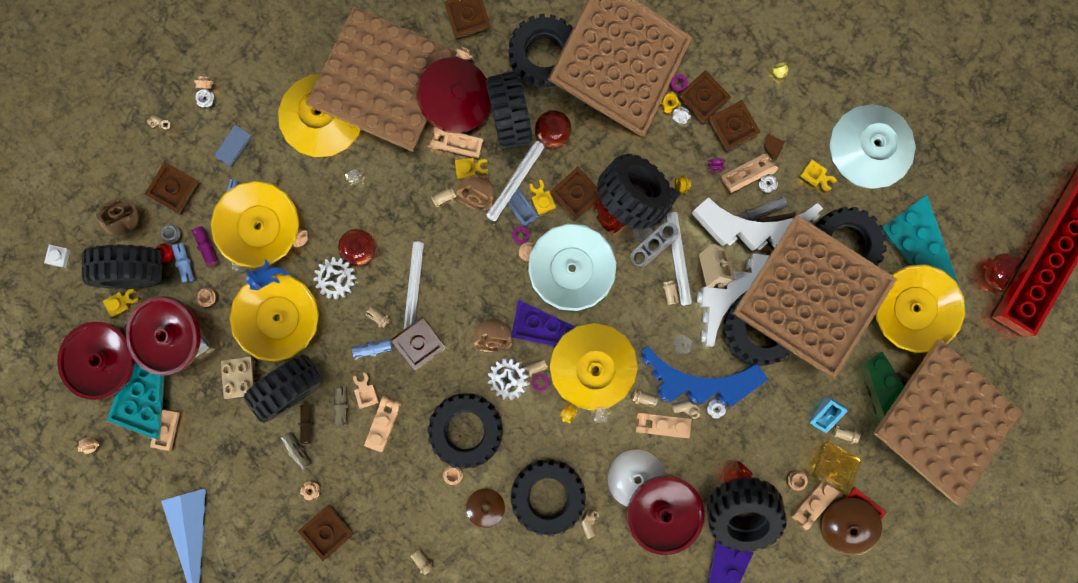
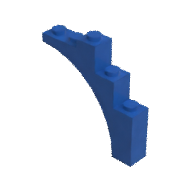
(675, 383)

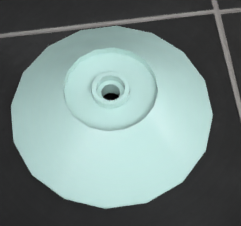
(859, 157)
(578, 247)

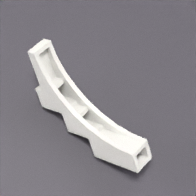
(726, 226)
(719, 300)

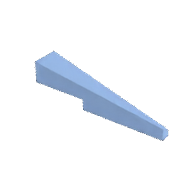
(186, 525)

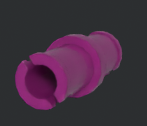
(204, 246)

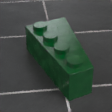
(882, 382)

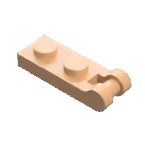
(456, 143)
(749, 172)
(382, 424)
(664, 425)
(814, 504)

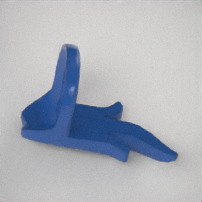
(262, 277)

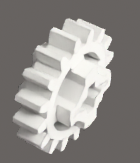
(343, 274)
(502, 384)

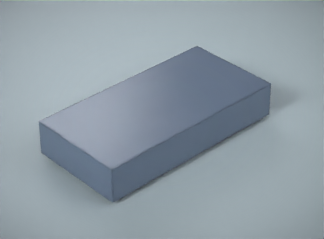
(233, 145)
(522, 208)

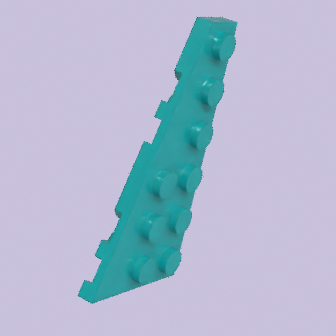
(918, 237)
(140, 404)

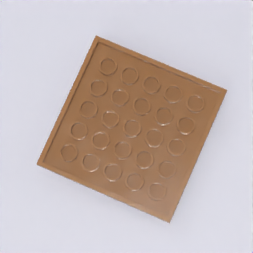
(620, 60)
(375, 78)
(815, 296)
(948, 422)

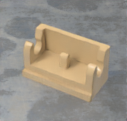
(716, 266)

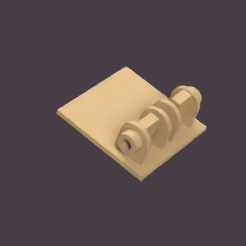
(237, 376)

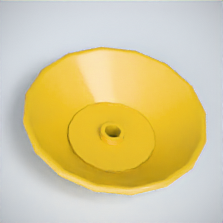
(311, 132)
(236, 221)
(939, 311)
(254, 320)
(590, 347)

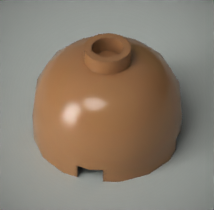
(476, 191)
(118, 217)
(492, 335)

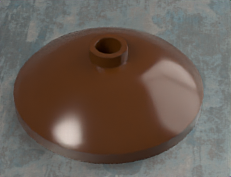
(849, 514)

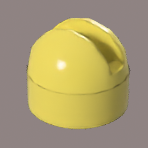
(780, 69)

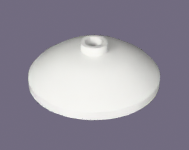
(626, 468)

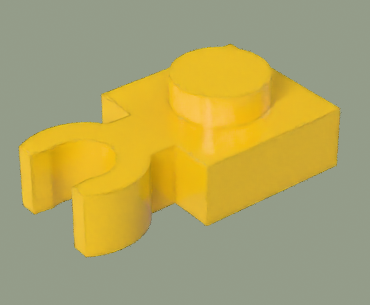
(467, 167)
(815, 174)
(543, 200)
(119, 303)

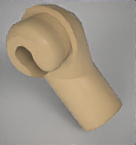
(162, 122)
(688, 407)
(588, 521)

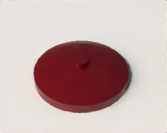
(453, 95)
(163, 335)
(95, 361)
(665, 515)

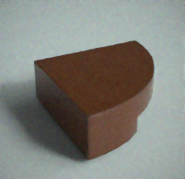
(773, 146)

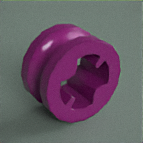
(678, 77)
(716, 164)
(525, 232)
(545, 378)

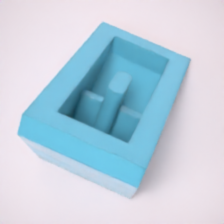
(828, 414)

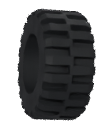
(522, 38)
(509, 110)
(634, 191)
(862, 225)
(121, 266)
(745, 348)
(283, 388)
(465, 457)
(521, 497)
(750, 531)

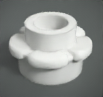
(204, 93)
(681, 115)
(763, 183)
(711, 409)

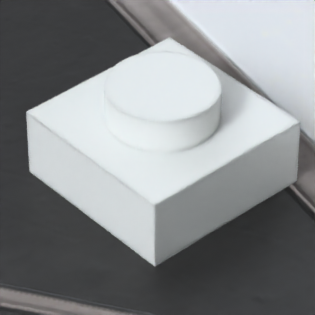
(57, 256)

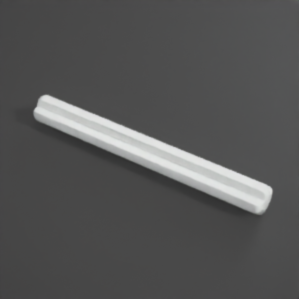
(515, 181)
(679, 261)
(414, 281)

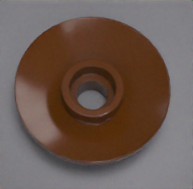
(492, 500)

